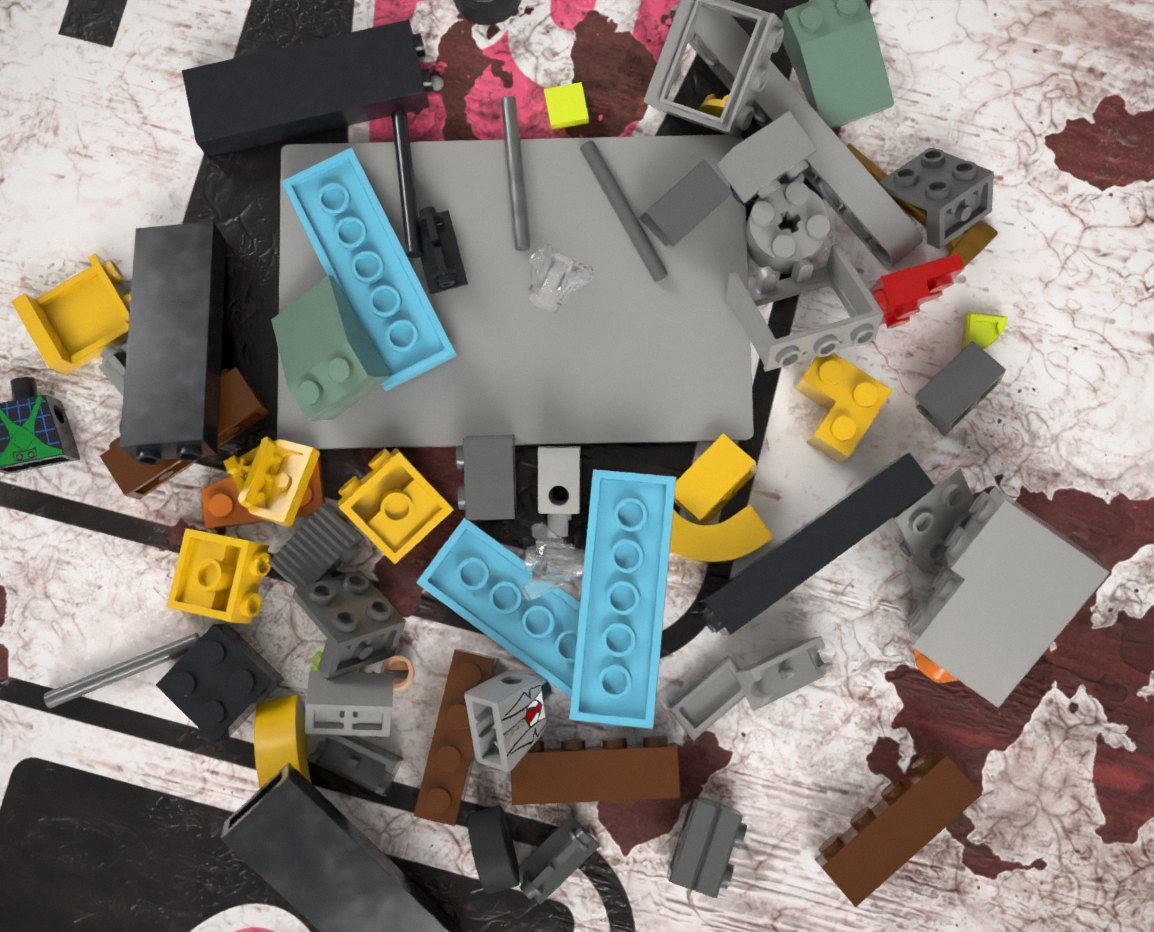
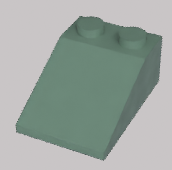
(837, 59)
(326, 352)

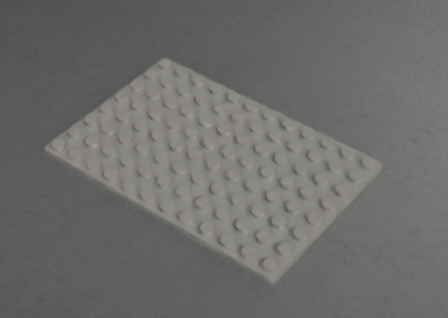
(614, 360)

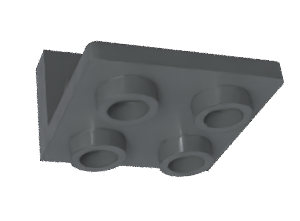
(948, 188)
(355, 620)

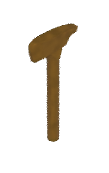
(966, 244)

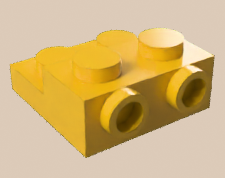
(393, 504)
(219, 577)

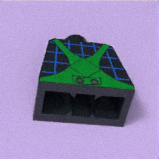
(33, 430)

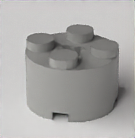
(792, 207)

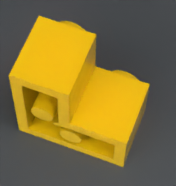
(850, 402)

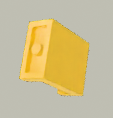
(78, 316)

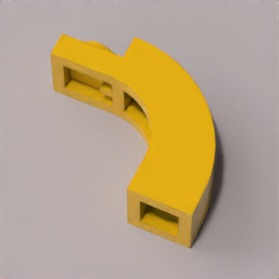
(721, 541)
(280, 738)

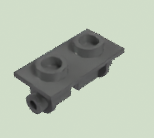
(556, 860)

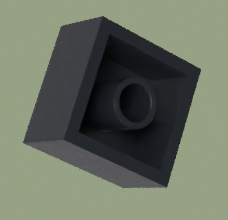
(220, 682)

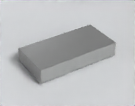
(708, 698)

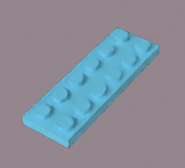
(369, 265)
(485, 587)
(623, 598)

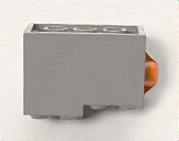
(1002, 600)

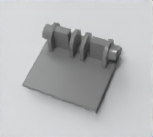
(933, 517)

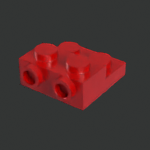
(906, 290)

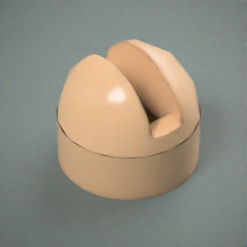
(399, 664)

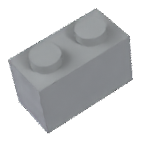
(767, 157)

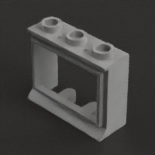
(750, 77)
(819, 341)

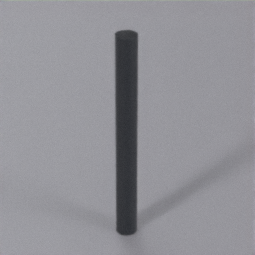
(406, 184)

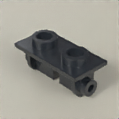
(440, 251)

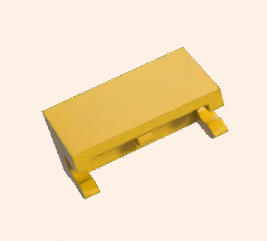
(713, 480)

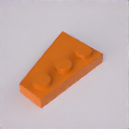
(223, 509)

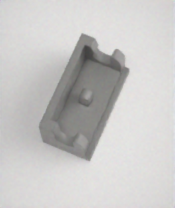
(783, 672)
(349, 704)

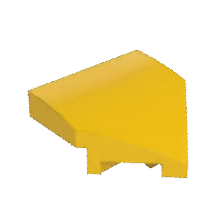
(273, 478)

